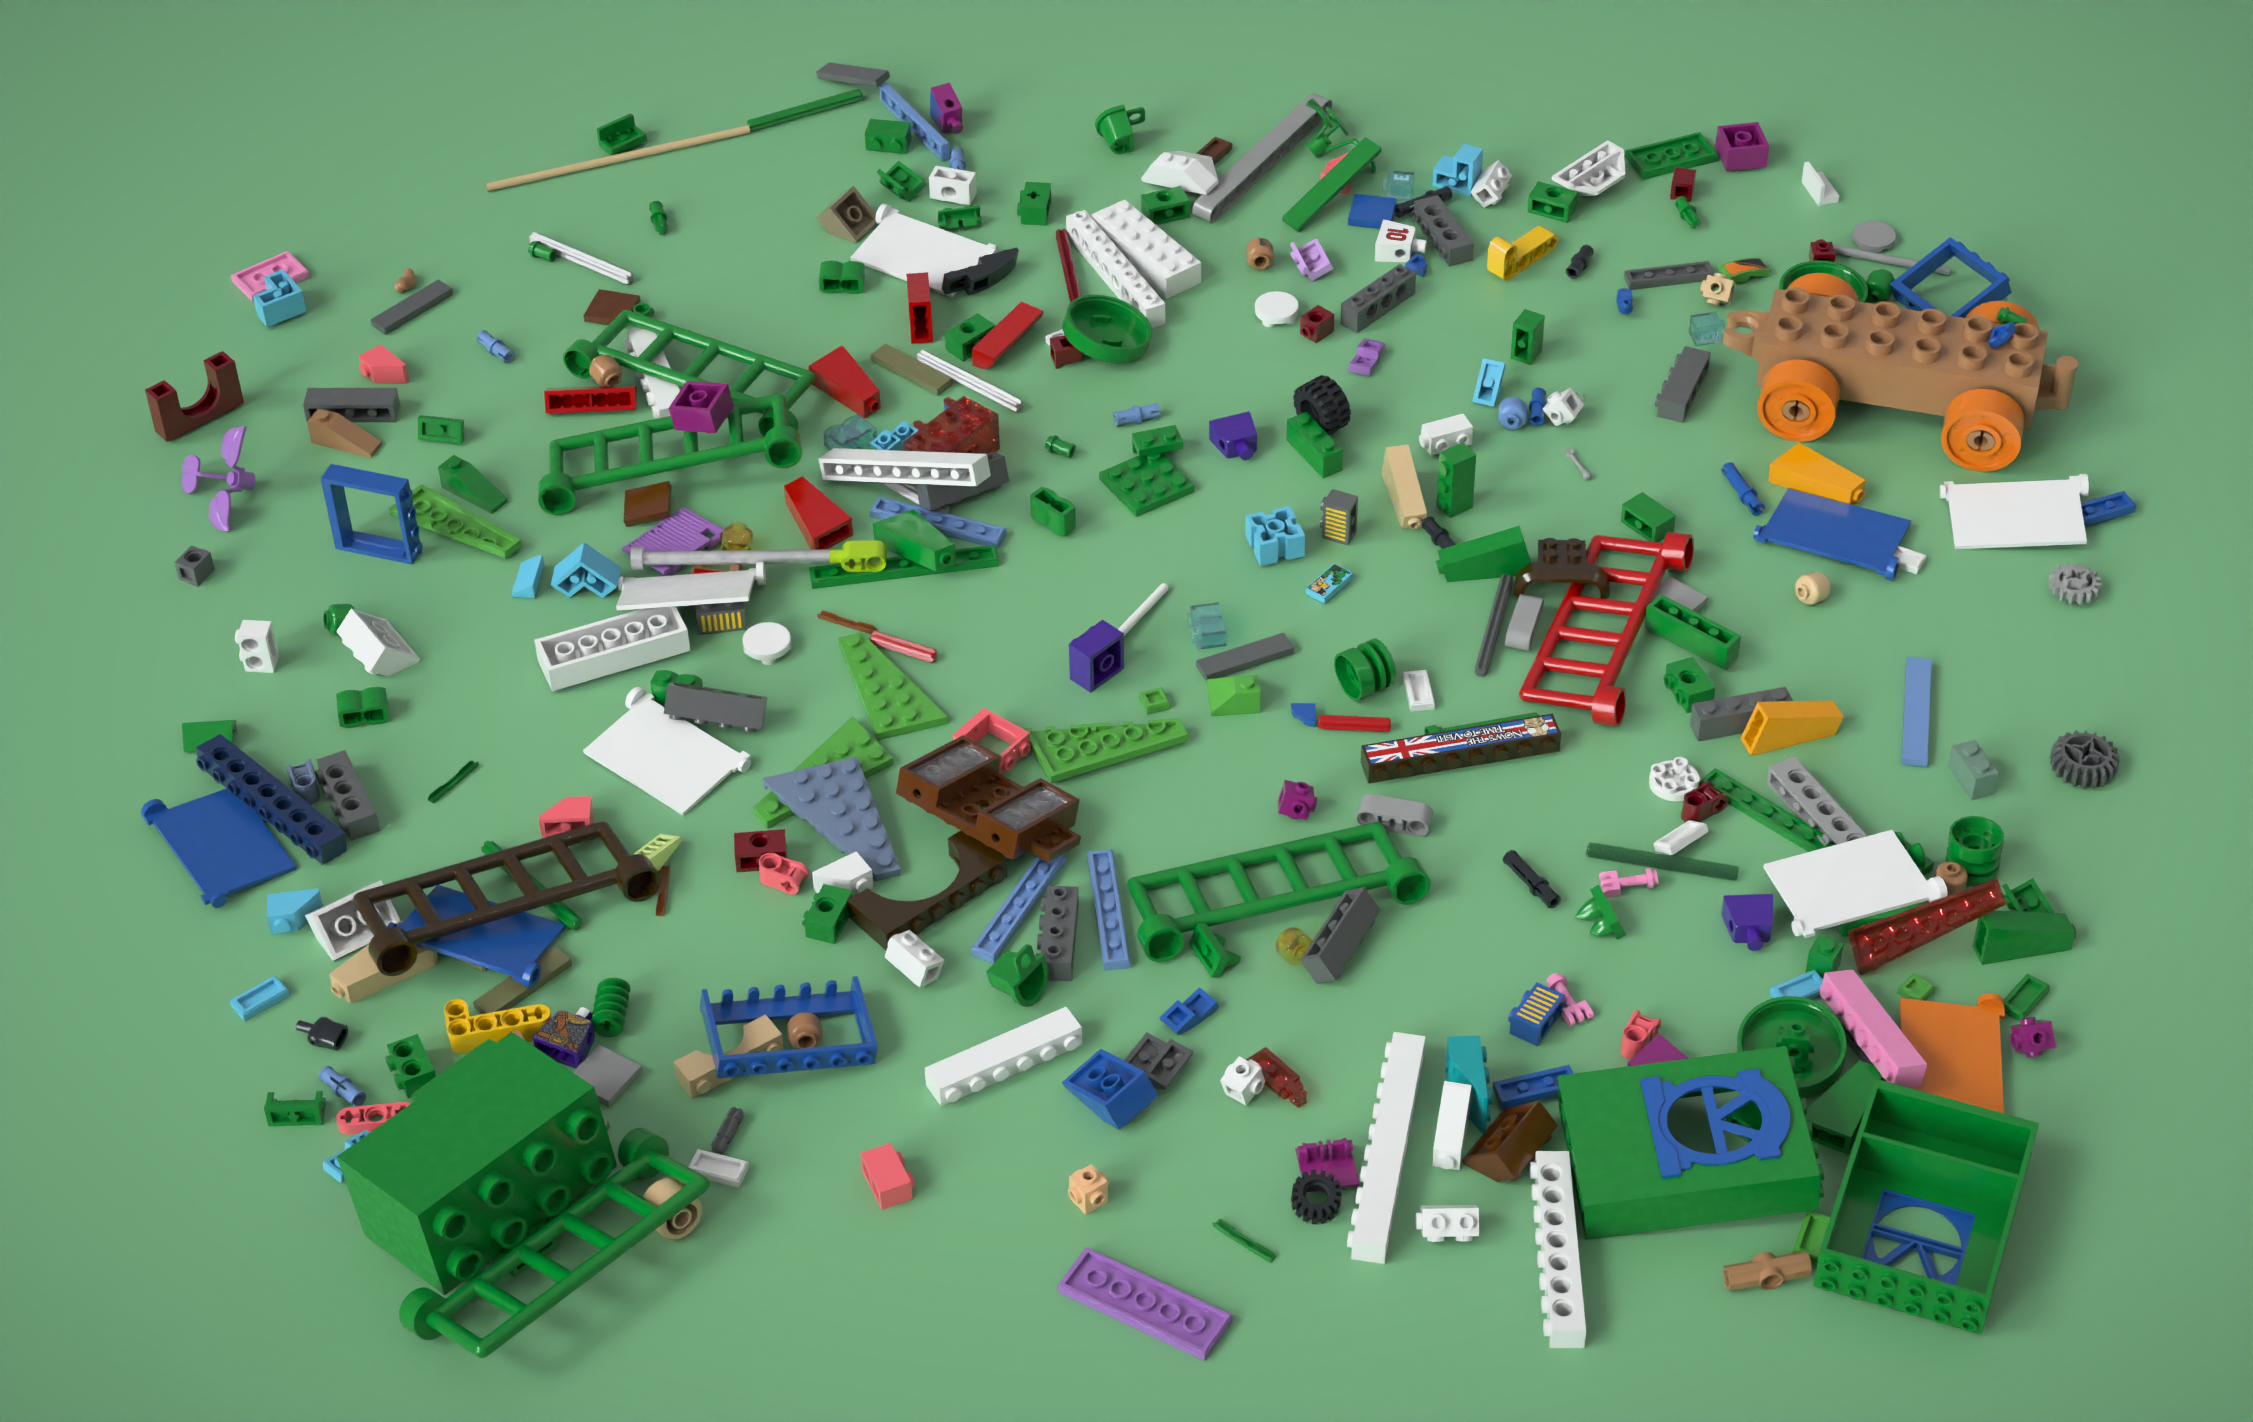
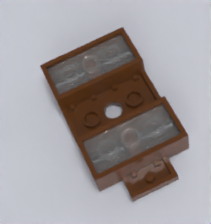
(1016, 819)

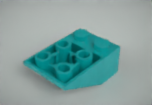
(1466, 1066)

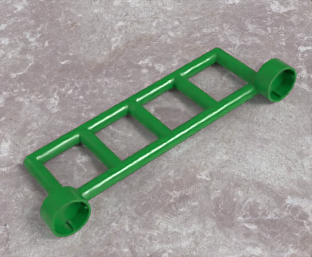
(582, 352)

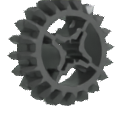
(2084, 759)

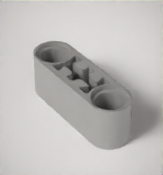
(1524, 622)
(1395, 814)

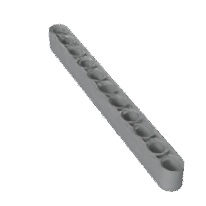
(1260, 159)

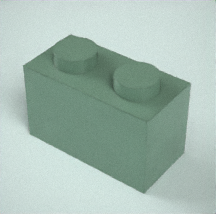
(1973, 770)

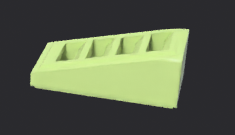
(660, 849)

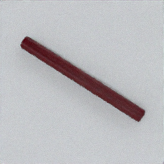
(1068, 264)

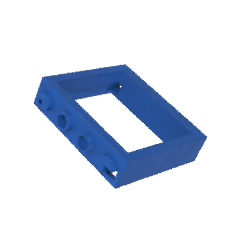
(1903, 284)
(345, 539)

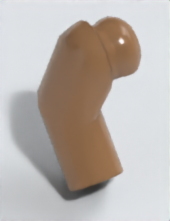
(407, 282)

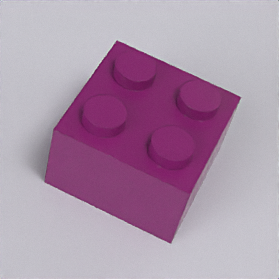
(1742, 146)
(701, 407)

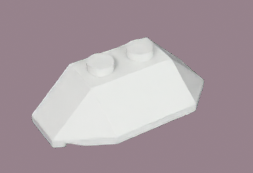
(1183, 169)
(1594, 171)

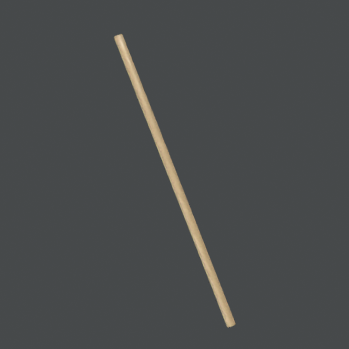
(617, 158)

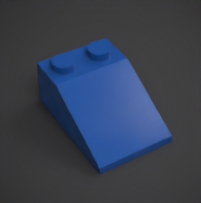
(1111, 1088)

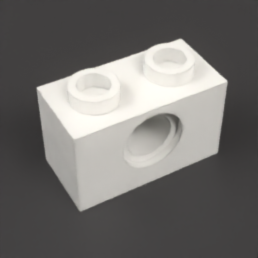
(952, 185)

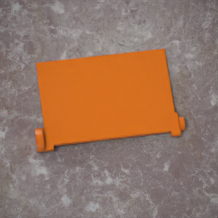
(1959, 1048)

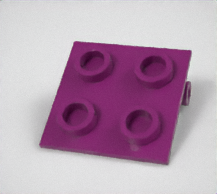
(1332, 1158)

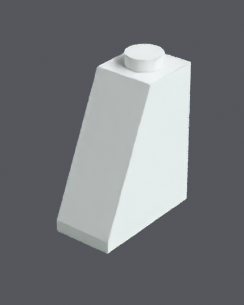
(1452, 1125)

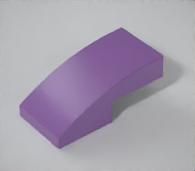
(1367, 357)

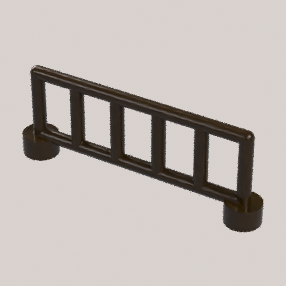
(394, 948)

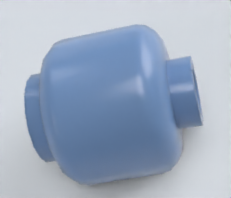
(1512, 413)

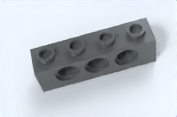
(1443, 230)
(1378, 298)
(347, 795)

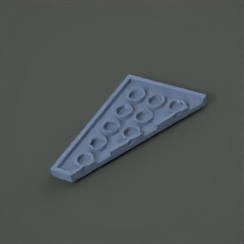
(841, 809)

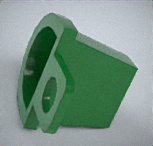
(1116, 127)
(1020, 975)

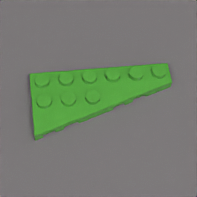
(888, 695)
(847, 742)
(1095, 746)

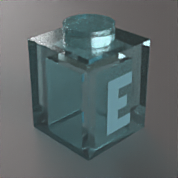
(1399, 185)
(1706, 328)

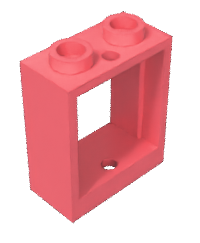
(988, 722)

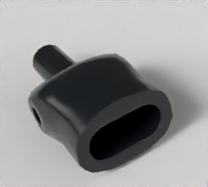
(324, 1033)

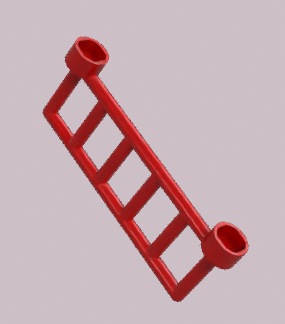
(1608, 701)

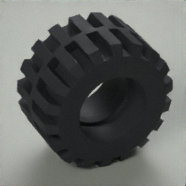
(1324, 403)

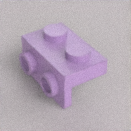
(1312, 259)

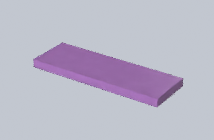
(1145, 1303)

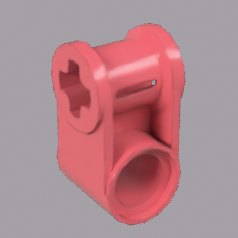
(781, 873)
(1638, 1034)

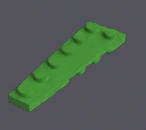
(456, 522)

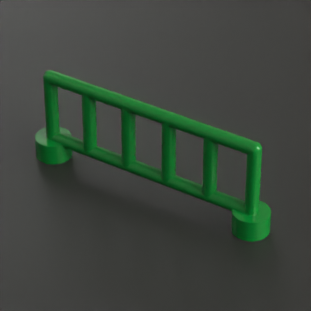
(558, 489)
(1162, 934)
(641, 1155)

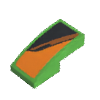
(1742, 269)

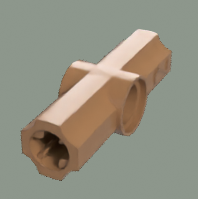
(1767, 1271)

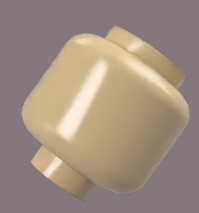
(1812, 588)

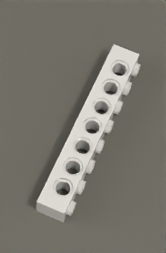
(1114, 267)
(1559, 1250)

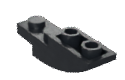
(985, 274)

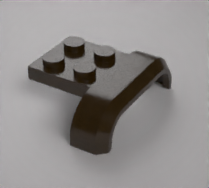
(1562, 563)

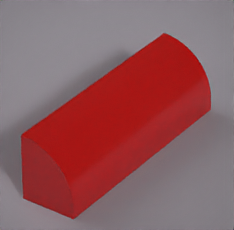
(1005, 335)
(590, 399)

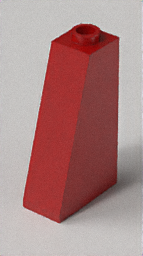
(919, 308)
(846, 382)
(816, 515)

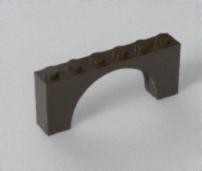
(978, 870)

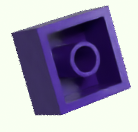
(1096, 656)

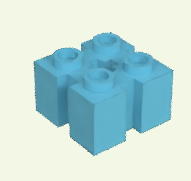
(1275, 535)

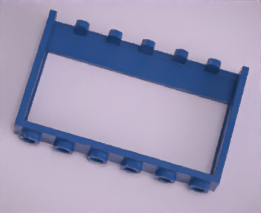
(784, 1008)

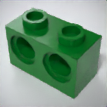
(410, 1063)

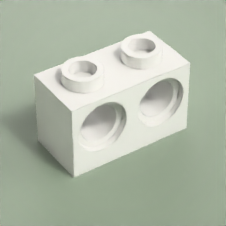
(257, 646)

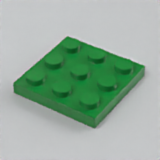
(1146, 483)

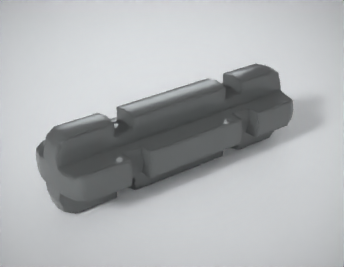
(727, 1130)

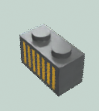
(1339, 517)
(720, 617)

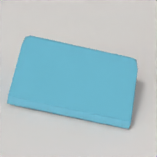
(528, 578)

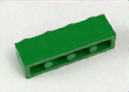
(1692, 631)

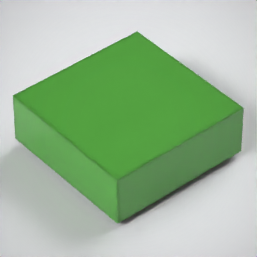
(1154, 700)
(1916, 988)

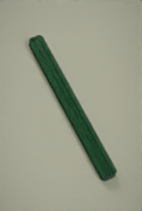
(1662, 861)

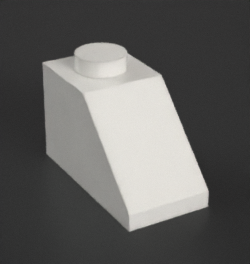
(847, 873)

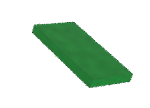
(1664, 156)

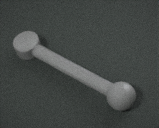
(1570, 454)

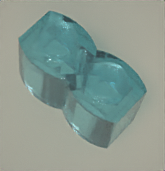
(851, 434)
(1207, 625)

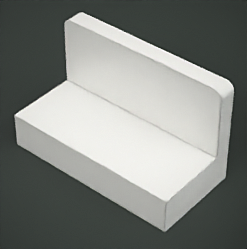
(1818, 186)

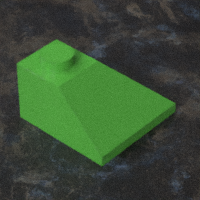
(1234, 695)

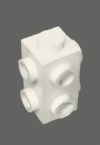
(1491, 184)
(1446, 433)
(914, 958)
(1448, 1221)

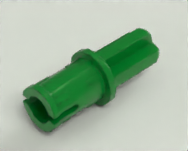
(1687, 212)
(658, 217)

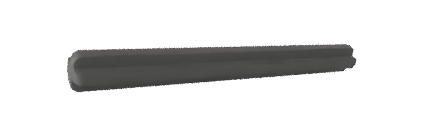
(1494, 625)

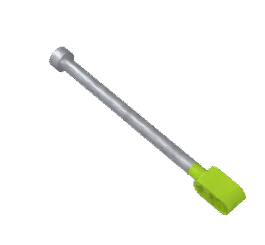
(853, 557)

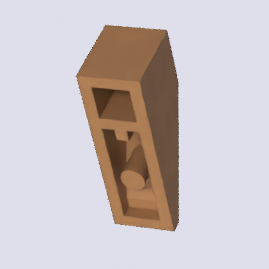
(339, 433)

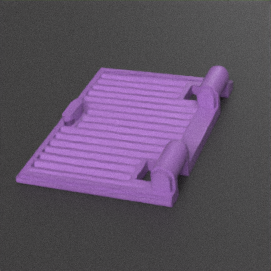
(679, 532)

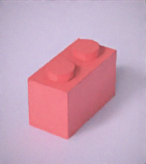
(887, 1175)

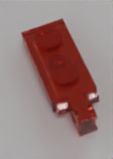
(1280, 1077)

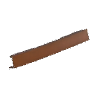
(860, 626)
(661, 901)

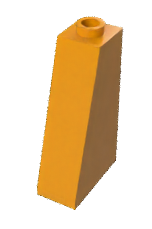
(1817, 475)
(1789, 723)

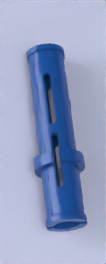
(1746, 493)

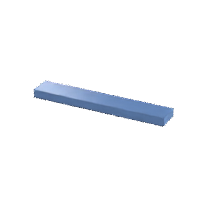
(919, 125)
(947, 524)
(1916, 712)
(1016, 908)
(1108, 910)

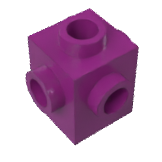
(1296, 800)
(2032, 1036)

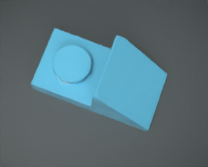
(1489, 383)

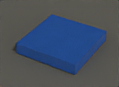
(1371, 210)

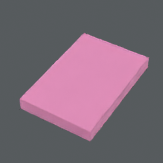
(252, 281)

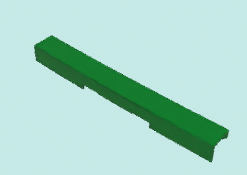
(442, 790)
(1256, 1248)

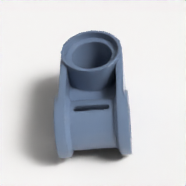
(304, 781)

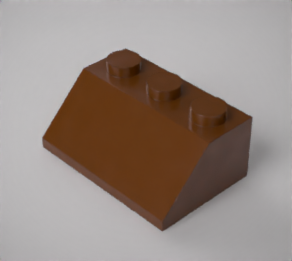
(1511, 1142)

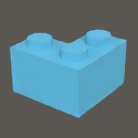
(1460, 171)
(280, 300)
(587, 569)

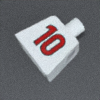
(1397, 242)

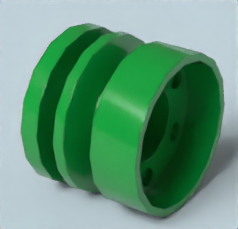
(1365, 669)
(1977, 847)

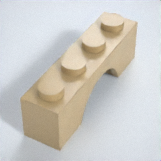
(697, 1070)

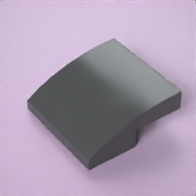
(1159, 1059)

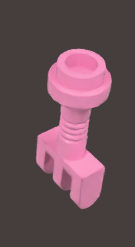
(1612, 884)
(1558, 982)

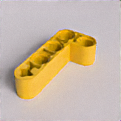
(1509, 258)
(469, 1031)

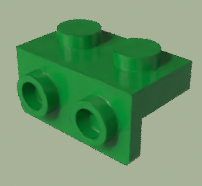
(620, 135)
(902, 181)
(1156, 441)
(2027, 898)

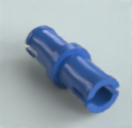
(1536, 406)

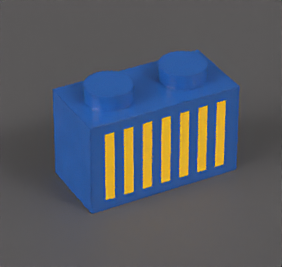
(1536, 1013)

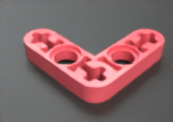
(356, 1113)

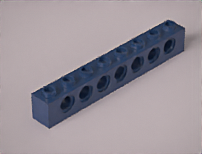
(271, 799)

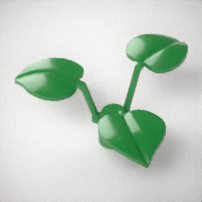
(1321, 141)

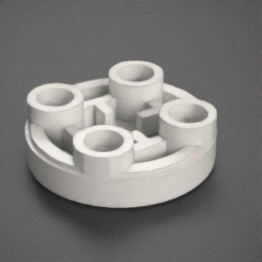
(1276, 308)
(767, 642)
(1673, 779)

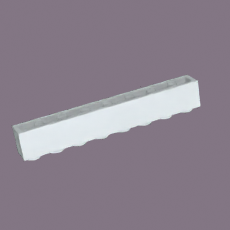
(905, 467)

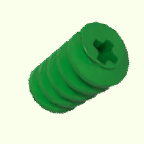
(610, 1007)

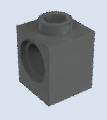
(194, 565)

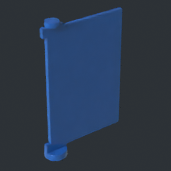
(1836, 531)
(219, 843)
(503, 945)

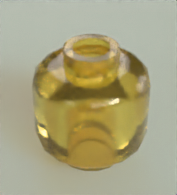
(737, 537)
(1292, 945)

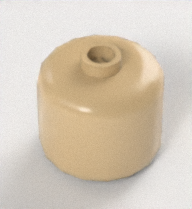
(685, 1220)

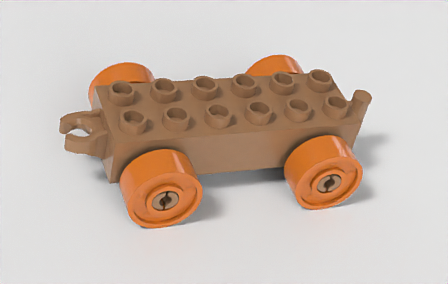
(1831, 347)

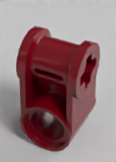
(1703, 803)

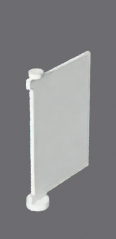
(911, 246)
(2017, 513)
(689, 588)
(665, 754)
(1850, 882)

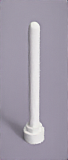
(1143, 609)

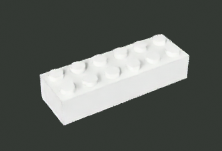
(1149, 249)
(611, 646)

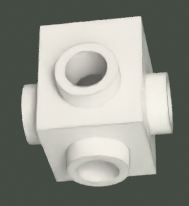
(1563, 406)
(1243, 1080)

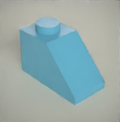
(288, 909)

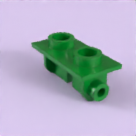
(968, 215)

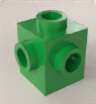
(1798, 1042)

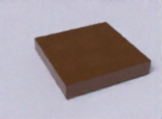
(608, 305)
(647, 503)

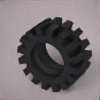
(1313, 1211)

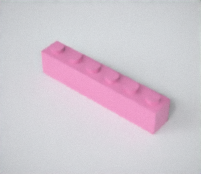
(1873, 1028)

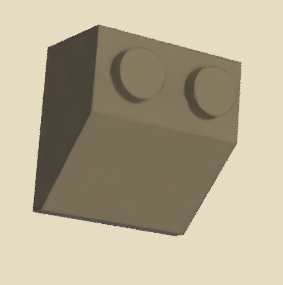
(848, 216)

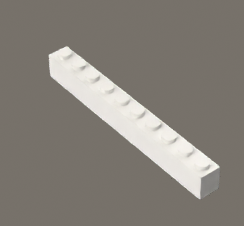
(1388, 1148)

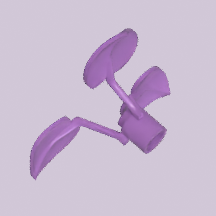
(238, 479)

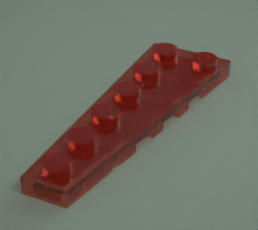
(1906, 931)

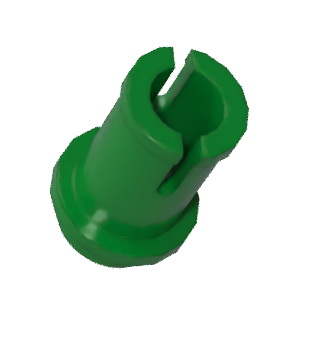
(537, 249)
(2007, 316)
(1059, 446)

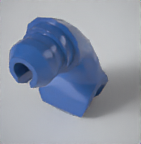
(1624, 300)

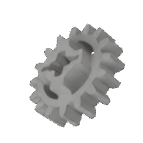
(2074, 583)

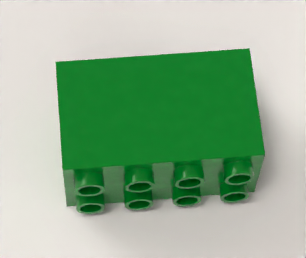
(478, 1162)

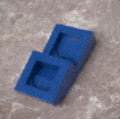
(1191, 1012)

